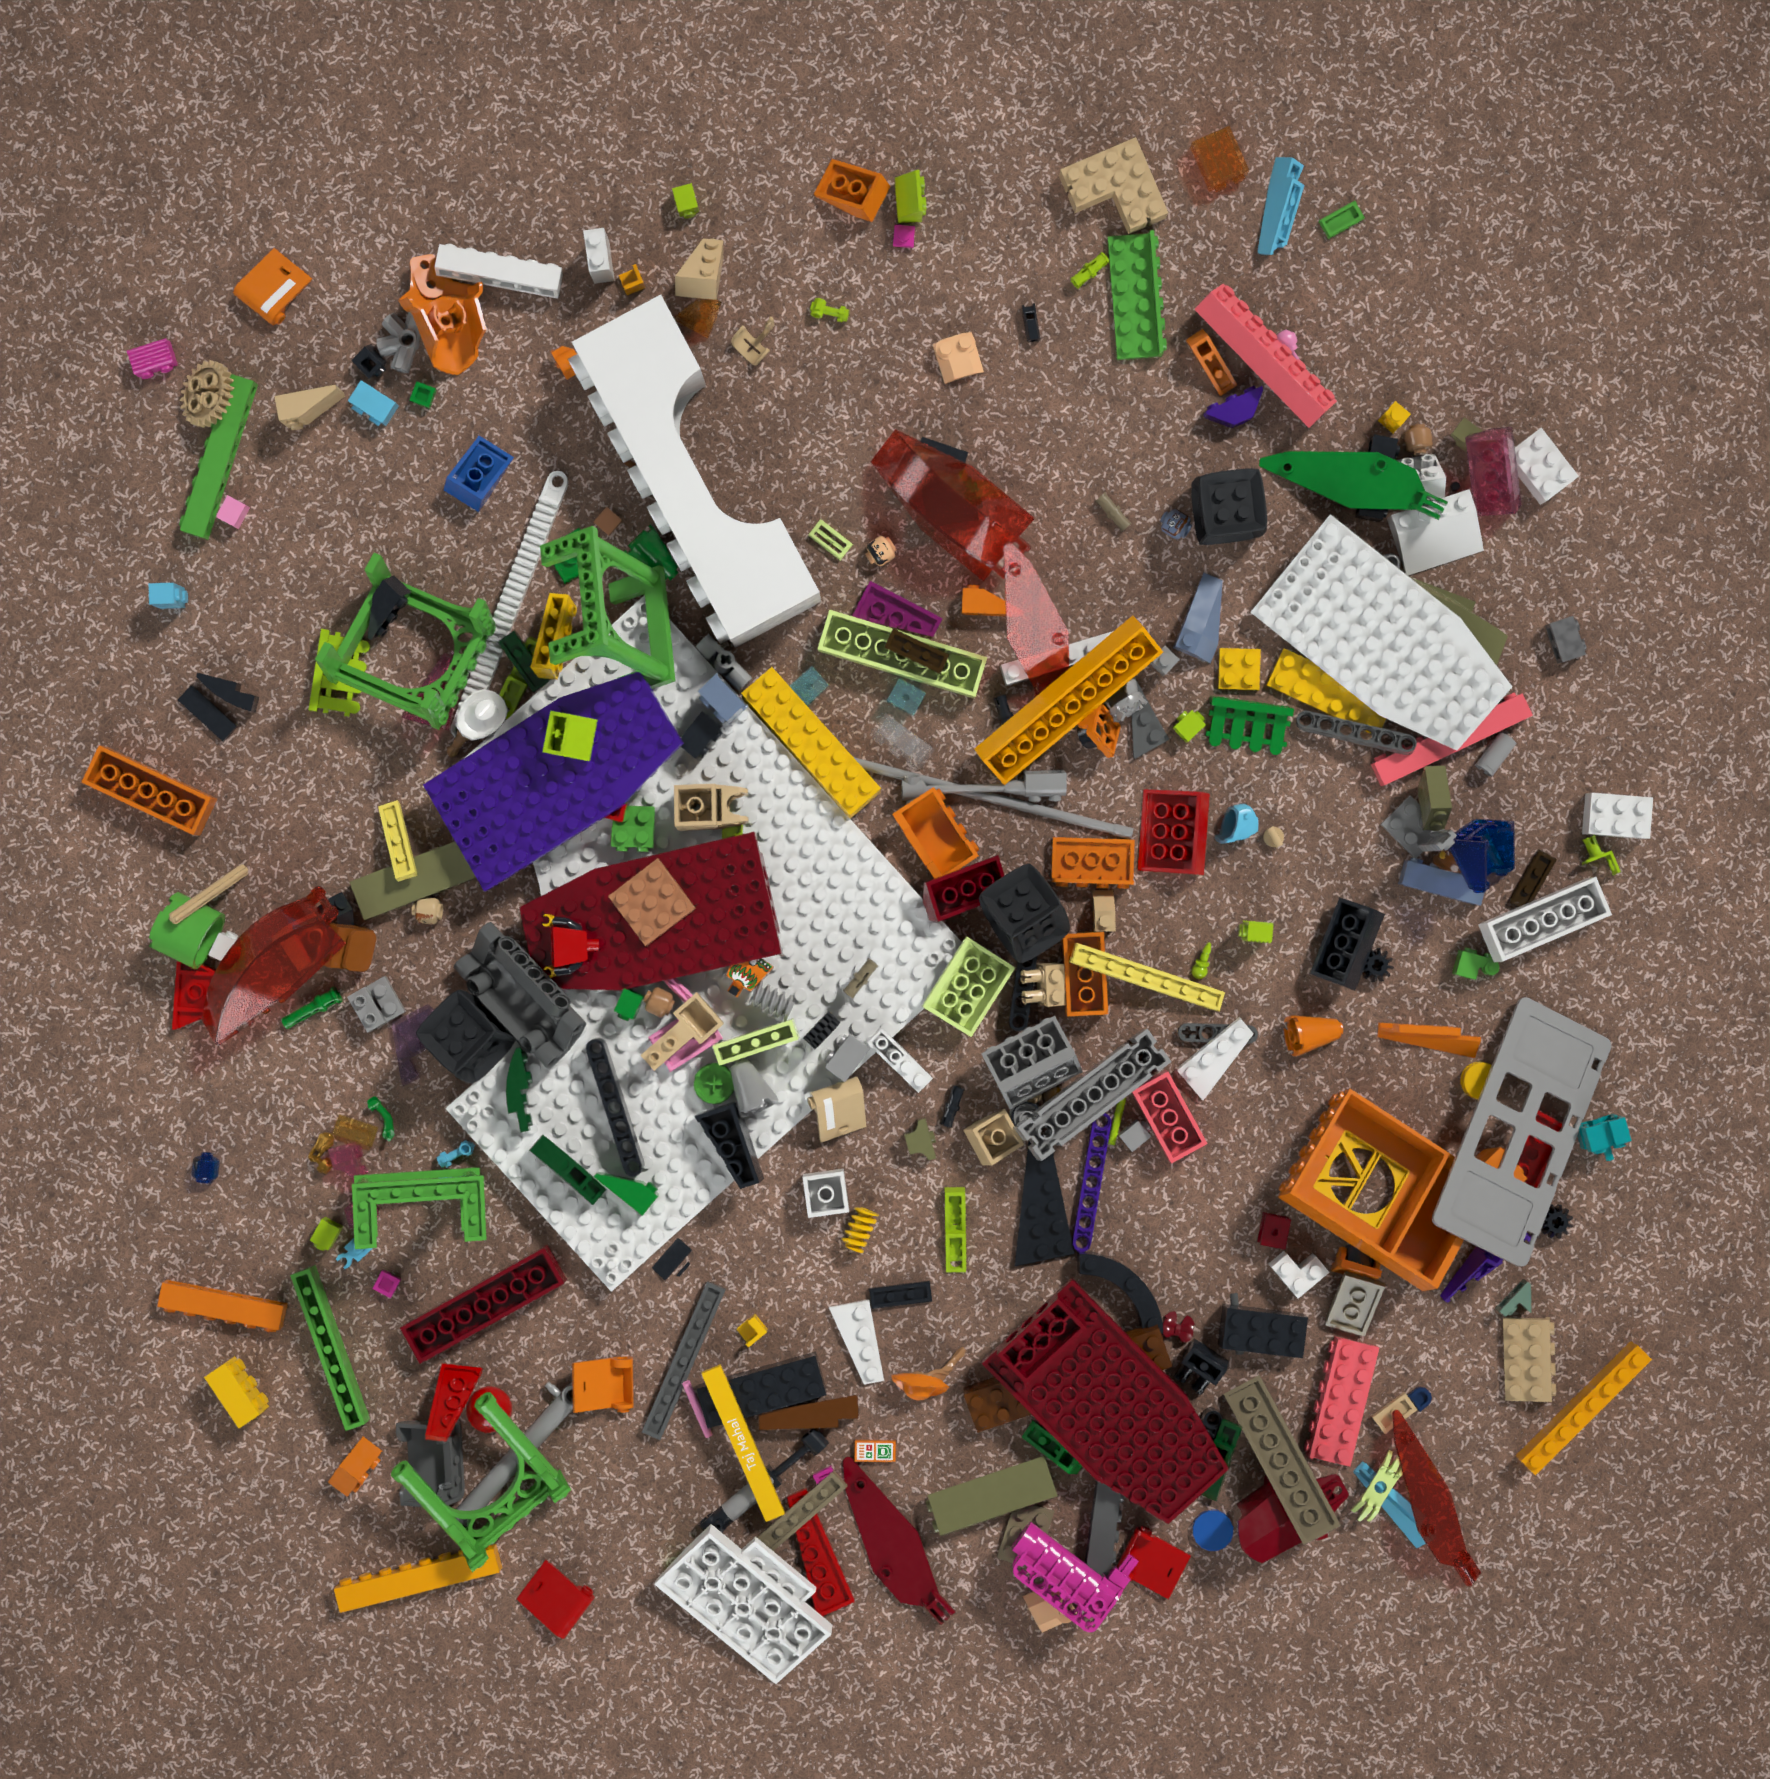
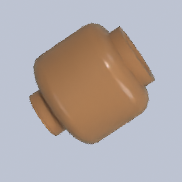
(1418, 439)
(658, 1002)

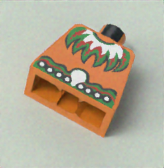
(747, 975)

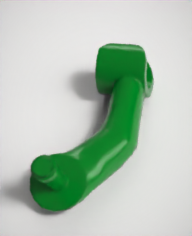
(388, 1128)

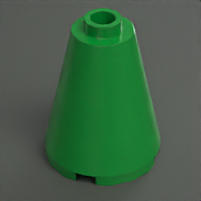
(652, 551)

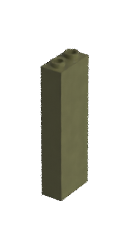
(436, 872)
(991, 1496)

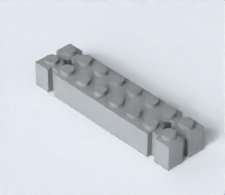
(1092, 1094)

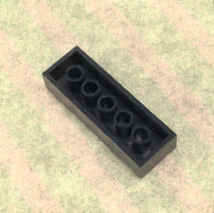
(769, 1387)

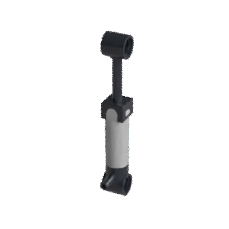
(744, 1499)

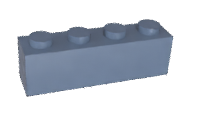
(1437, 882)

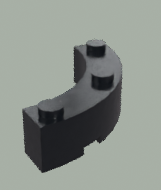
(1112, 1270)

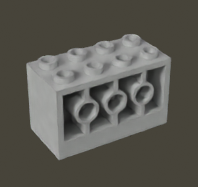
(1032, 1062)

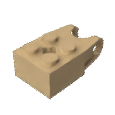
(714, 807)

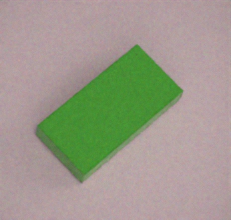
(1341, 219)

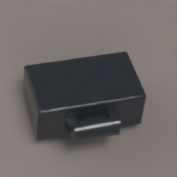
(672, 1259)

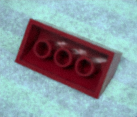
(960, 889)

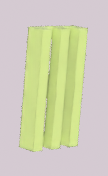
(824, 545)

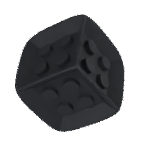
(1229, 506)
(1024, 913)
(464, 1037)

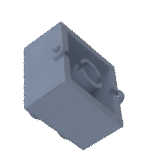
(722, 699)

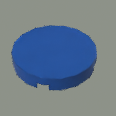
(1212, 1530)

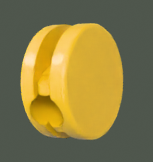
(1474, 1078)

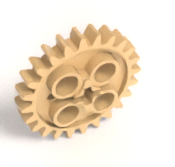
(206, 394)

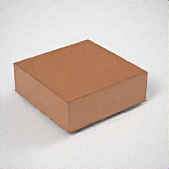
(607, 521)

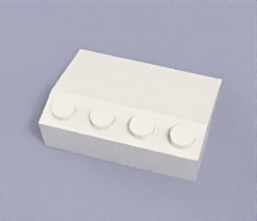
(1433, 542)

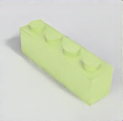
(756, 1041)

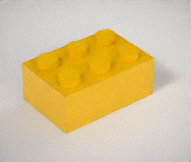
(237, 1391)

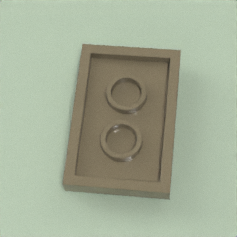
(1354, 1303)
(1016, 1523)

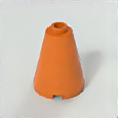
(1310, 1033)

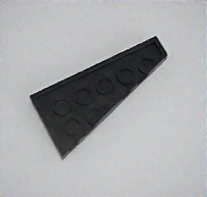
(1043, 1218)

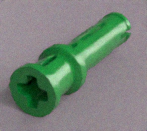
(320, 1003)

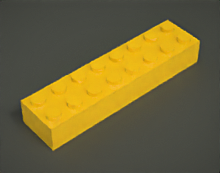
(810, 742)

